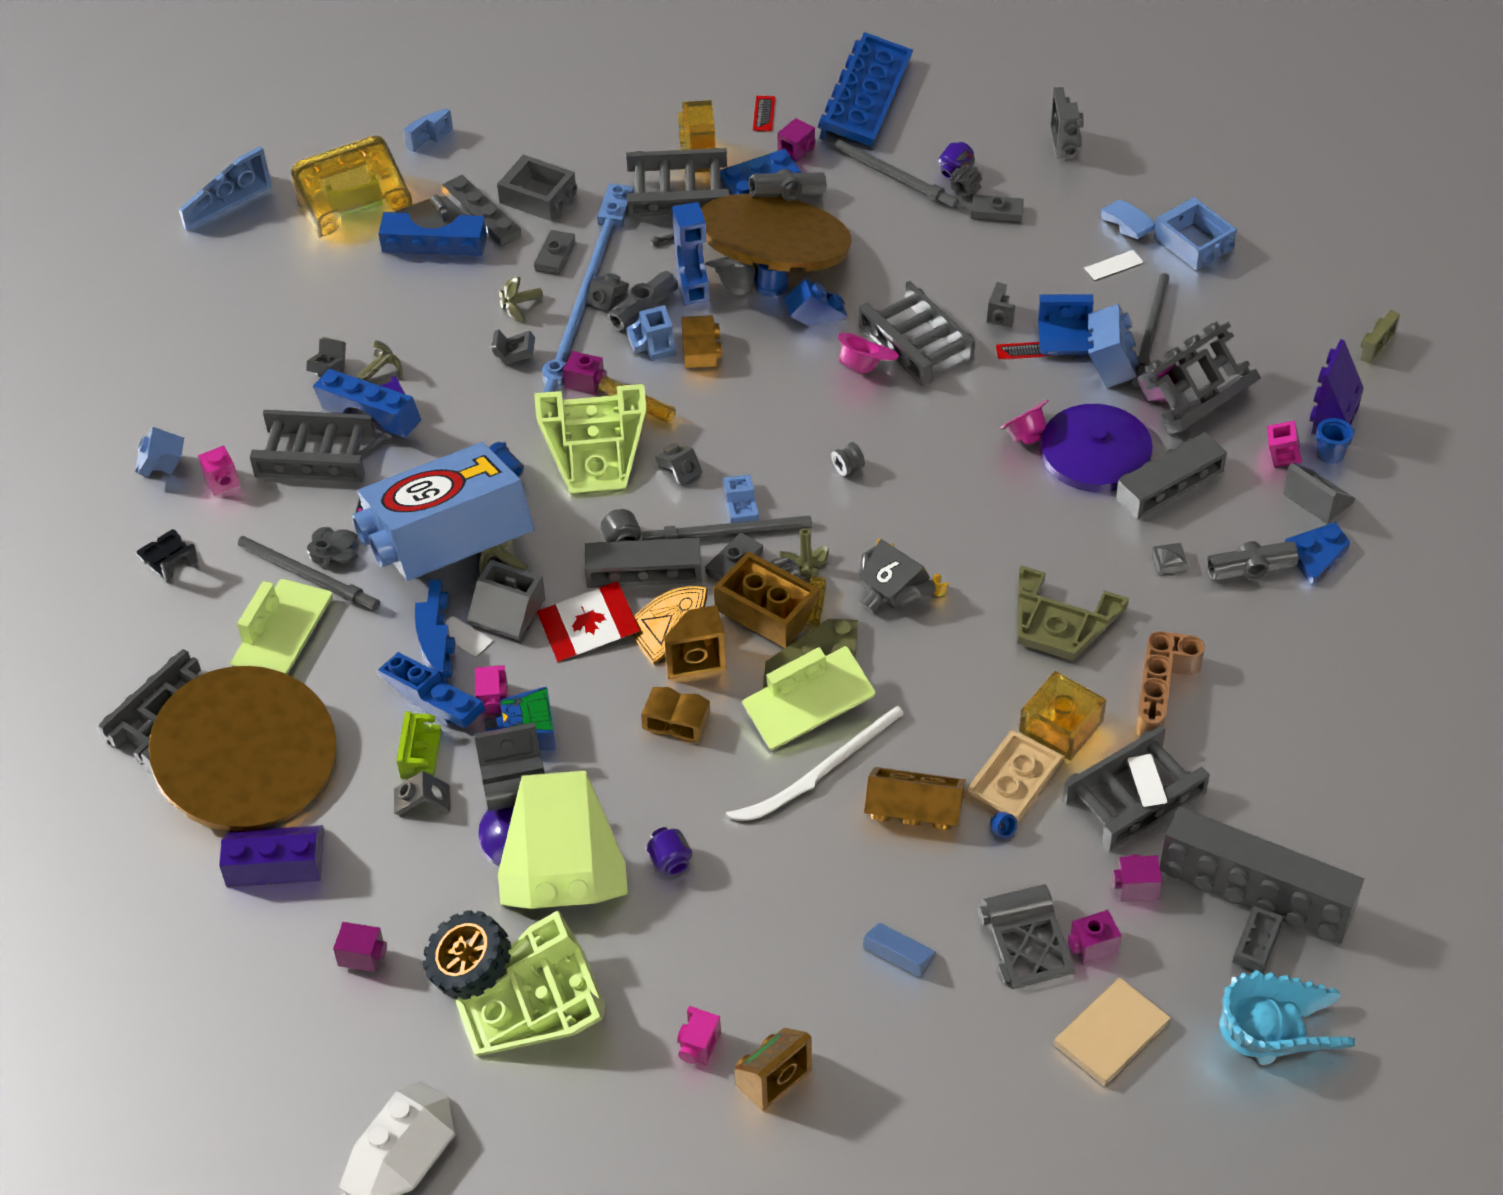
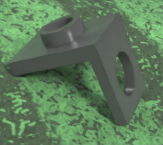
(419, 789)

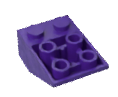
(1340, 388)

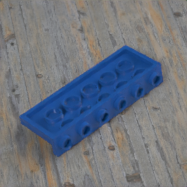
(865, 89)

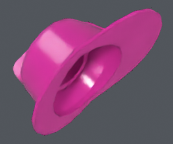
(862, 354)
(1028, 426)

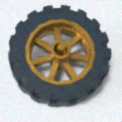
(475, 971)

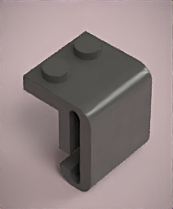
(503, 760)

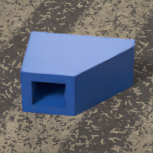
(814, 305)

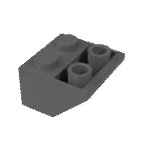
(506, 599)

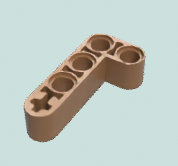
(1165, 655)

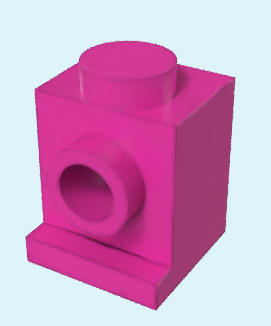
(1284, 443)
(491, 687)
(698, 1036)

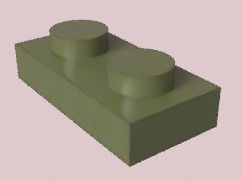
(1382, 333)

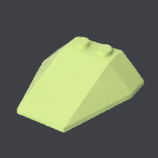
(593, 436)
(559, 846)
(541, 995)

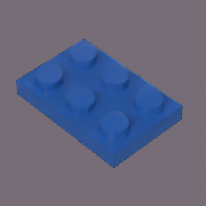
(737, 176)

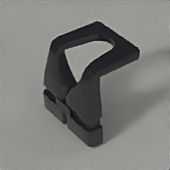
(165, 552)

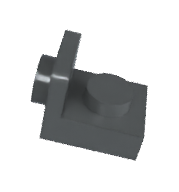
(999, 309)

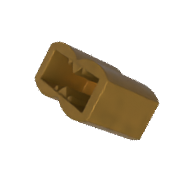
(699, 341)
(675, 714)

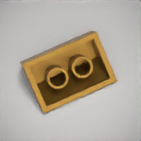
(765, 599)
(914, 797)

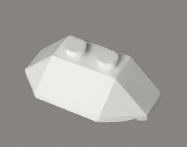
(400, 1143)

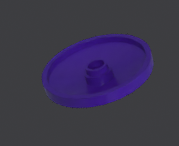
(1094, 446)

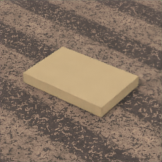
(1014, 776)
(1112, 1031)

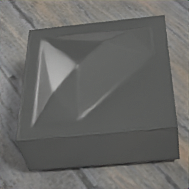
(1169, 558)

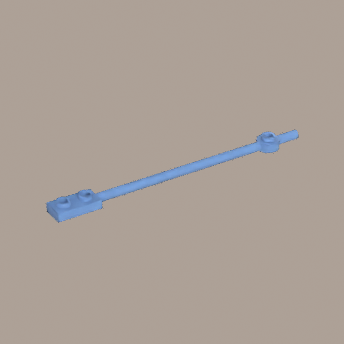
(611, 214)

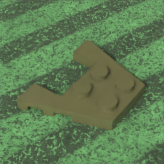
(1059, 626)

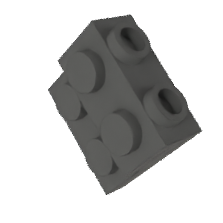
(1065, 125)

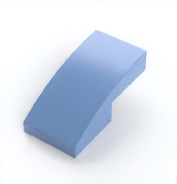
(432, 126)
(1130, 219)
(740, 499)

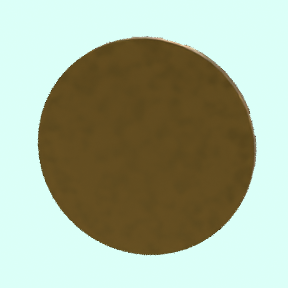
(775, 232)
(242, 748)

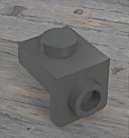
(604, 290)
(513, 348)
(330, 356)
(681, 461)

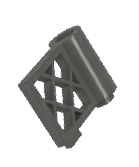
(1018, 912)

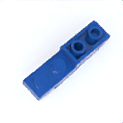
(433, 632)
(429, 693)

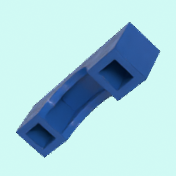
(461, 237)
(688, 240)
(390, 408)

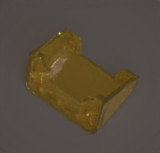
(346, 181)

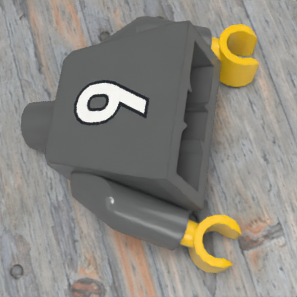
(894, 578)

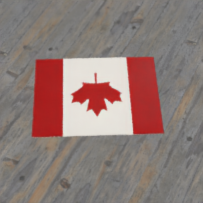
(588, 621)

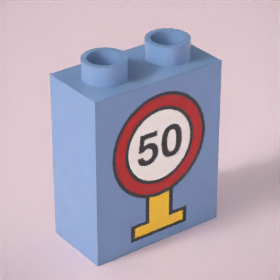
(442, 511)

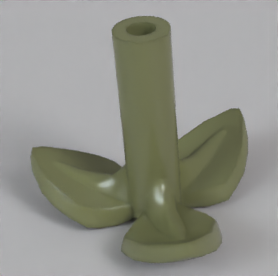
(510, 298)
(384, 356)
(503, 555)
(807, 558)

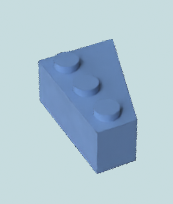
(1112, 345)

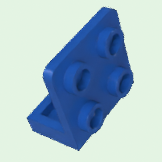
(1064, 323)

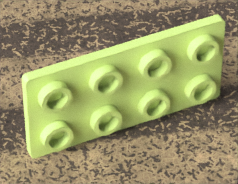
(279, 624)
(807, 695)

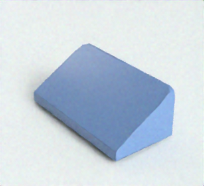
(898, 949)

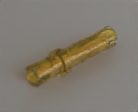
(653, 406)

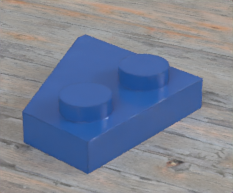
(1319, 549)

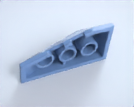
(234, 185)

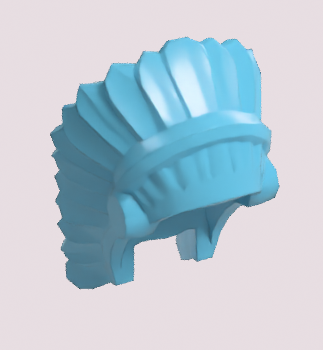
(1265, 1015)

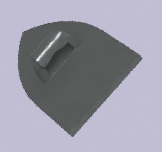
(433, 212)

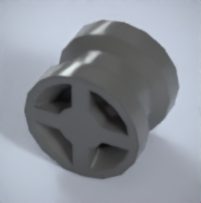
(848, 459)

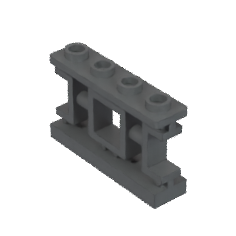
(1209, 395)
(144, 703)

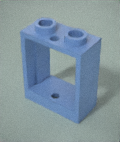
(1186, 214)

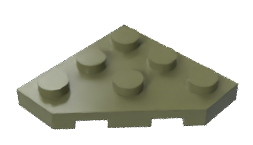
(829, 636)

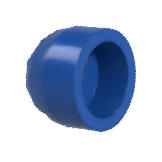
(1005, 819)

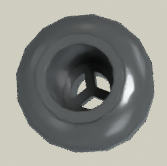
(620, 526)

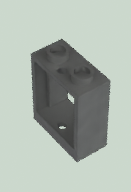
(512, 191)

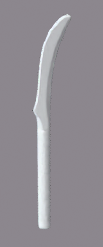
(809, 781)

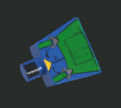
(526, 709)

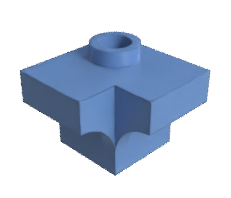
(653, 334)
(158, 452)

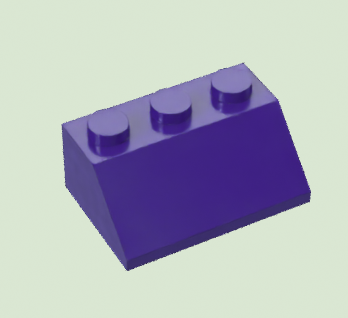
(272, 856)

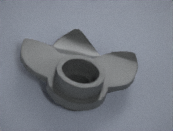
(332, 545)

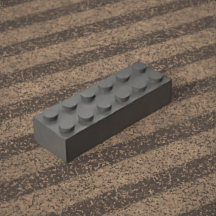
(1260, 874)

